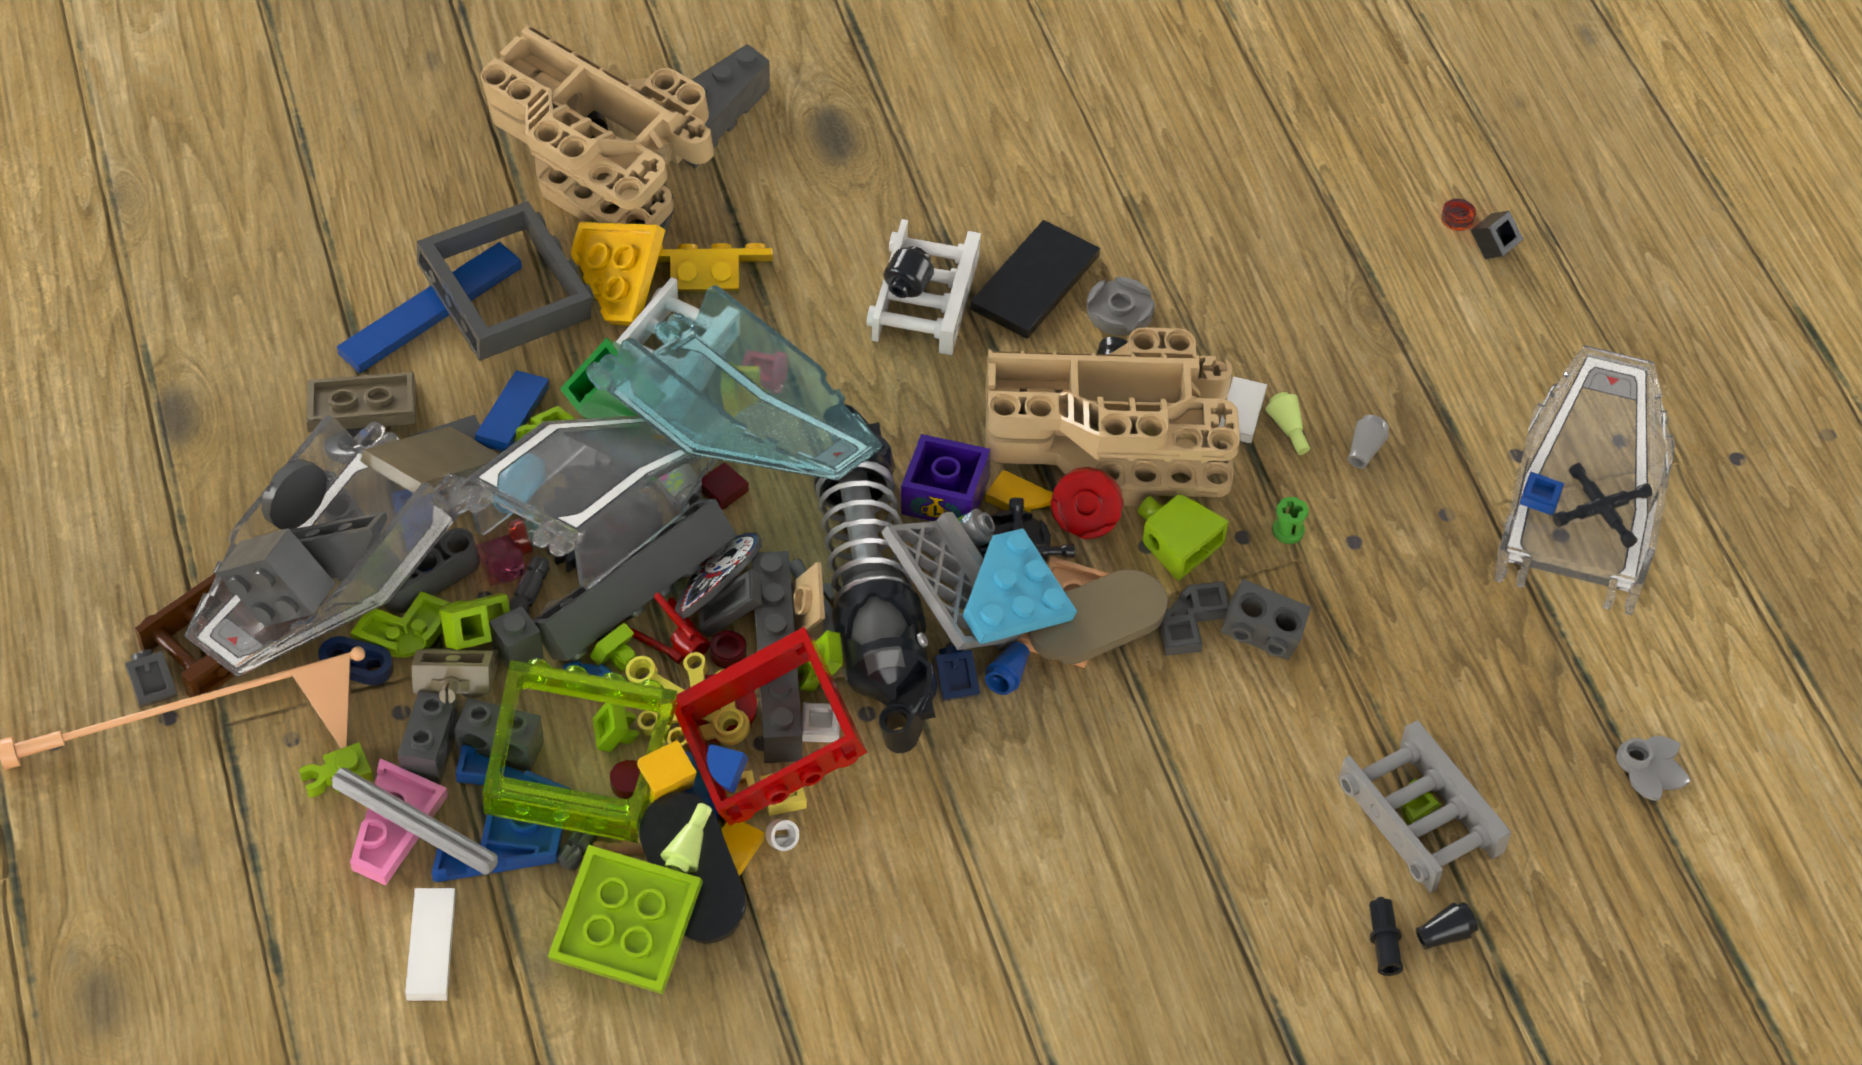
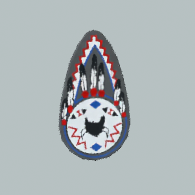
(717, 573)

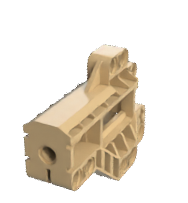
(665, 111)
(1127, 412)

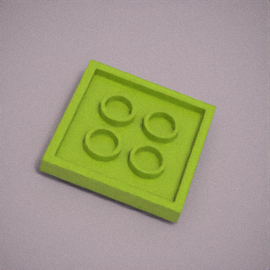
(625, 919)

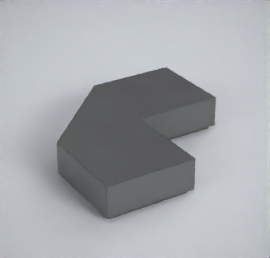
(1196, 603)

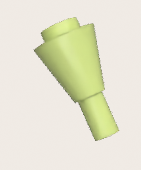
(1286, 413)
(685, 848)

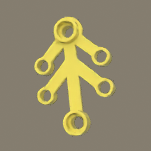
(718, 720)

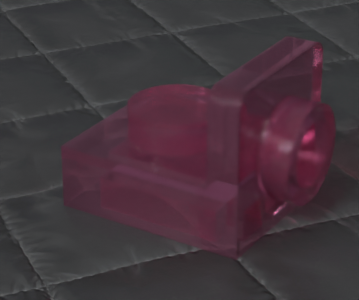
(501, 560)

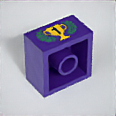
(944, 478)

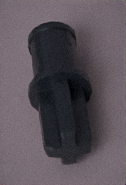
(1385, 937)

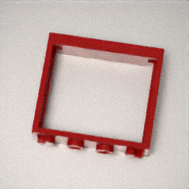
(741, 680)

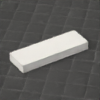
(430, 944)

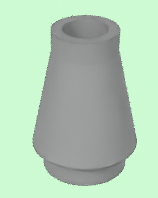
(1367, 440)

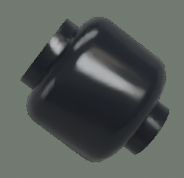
(908, 272)

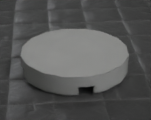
(1120, 306)

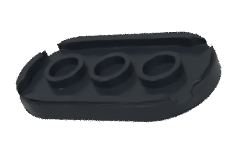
(722, 895)

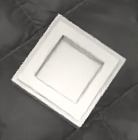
(819, 723)

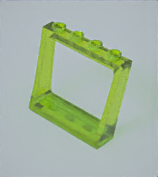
(564, 806)

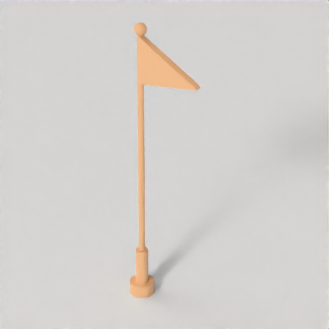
(322, 682)

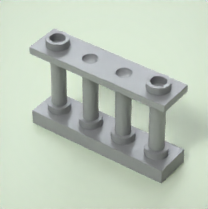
(1440, 776)

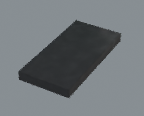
(1034, 279)

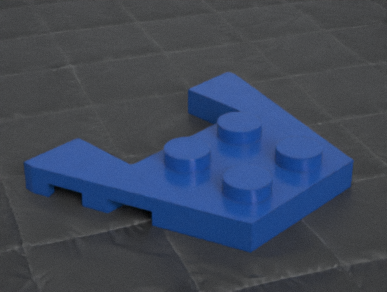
(514, 841)

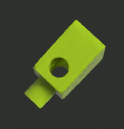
(1181, 533)

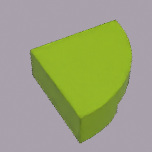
(1419, 807)

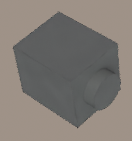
(516, 637)

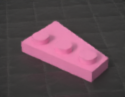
(380, 842)

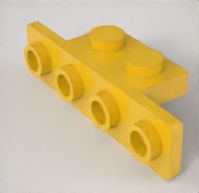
(704, 268)

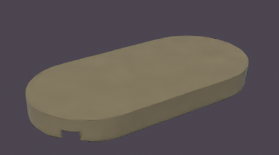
(1107, 616)

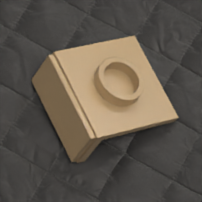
(809, 601)

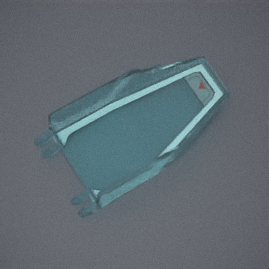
(737, 393)

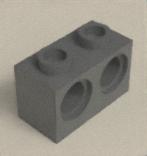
(1265, 619)
(478, 726)
(429, 737)

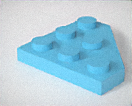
(1014, 591)

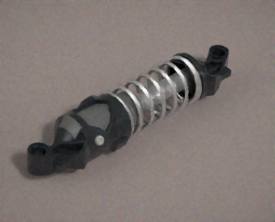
(875, 608)

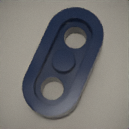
(359, 670)

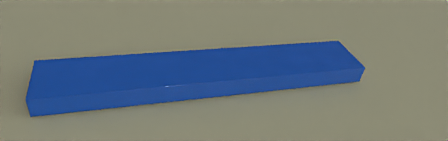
(426, 309)

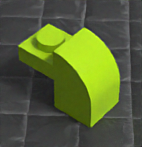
(467, 622)

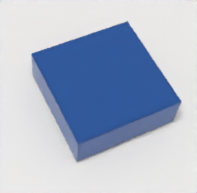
(1541, 493)

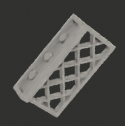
(955, 562)

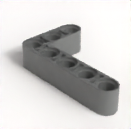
(447, 569)

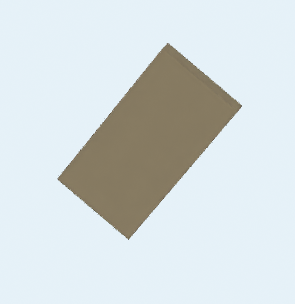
(428, 457)

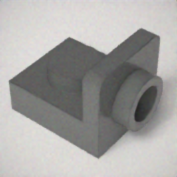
(150, 677)

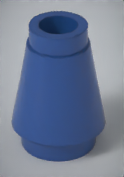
(1006, 671)

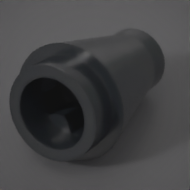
(1448, 926)

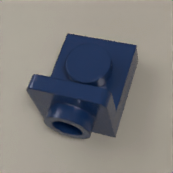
(955, 674)

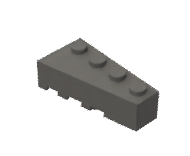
(733, 89)

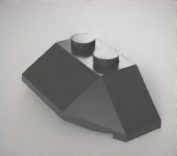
(341, 542)

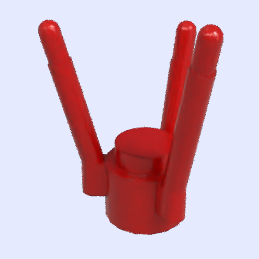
(685, 638)

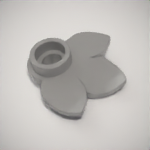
(1655, 766)

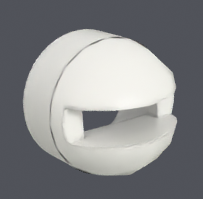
(782, 842)

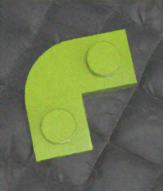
(404, 635)

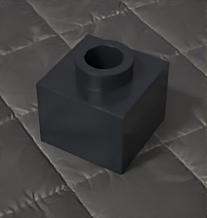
(1497, 234)

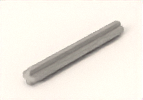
(415, 821)

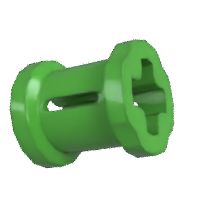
(1293, 519)

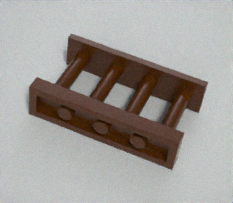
(157, 629)

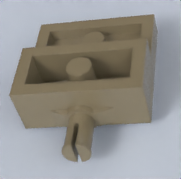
(454, 672)

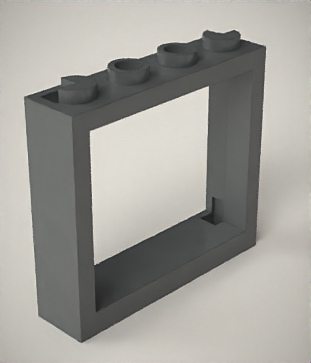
(523, 328)

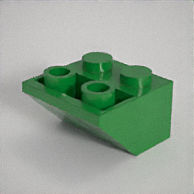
(586, 397)

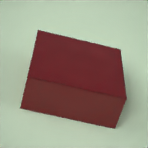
(724, 485)

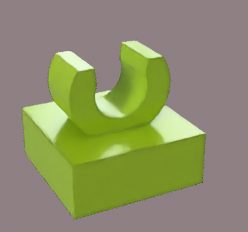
(615, 648)
(612, 726)

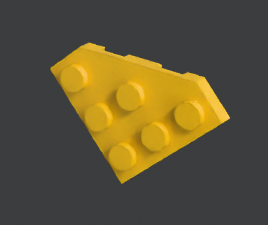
(618, 265)

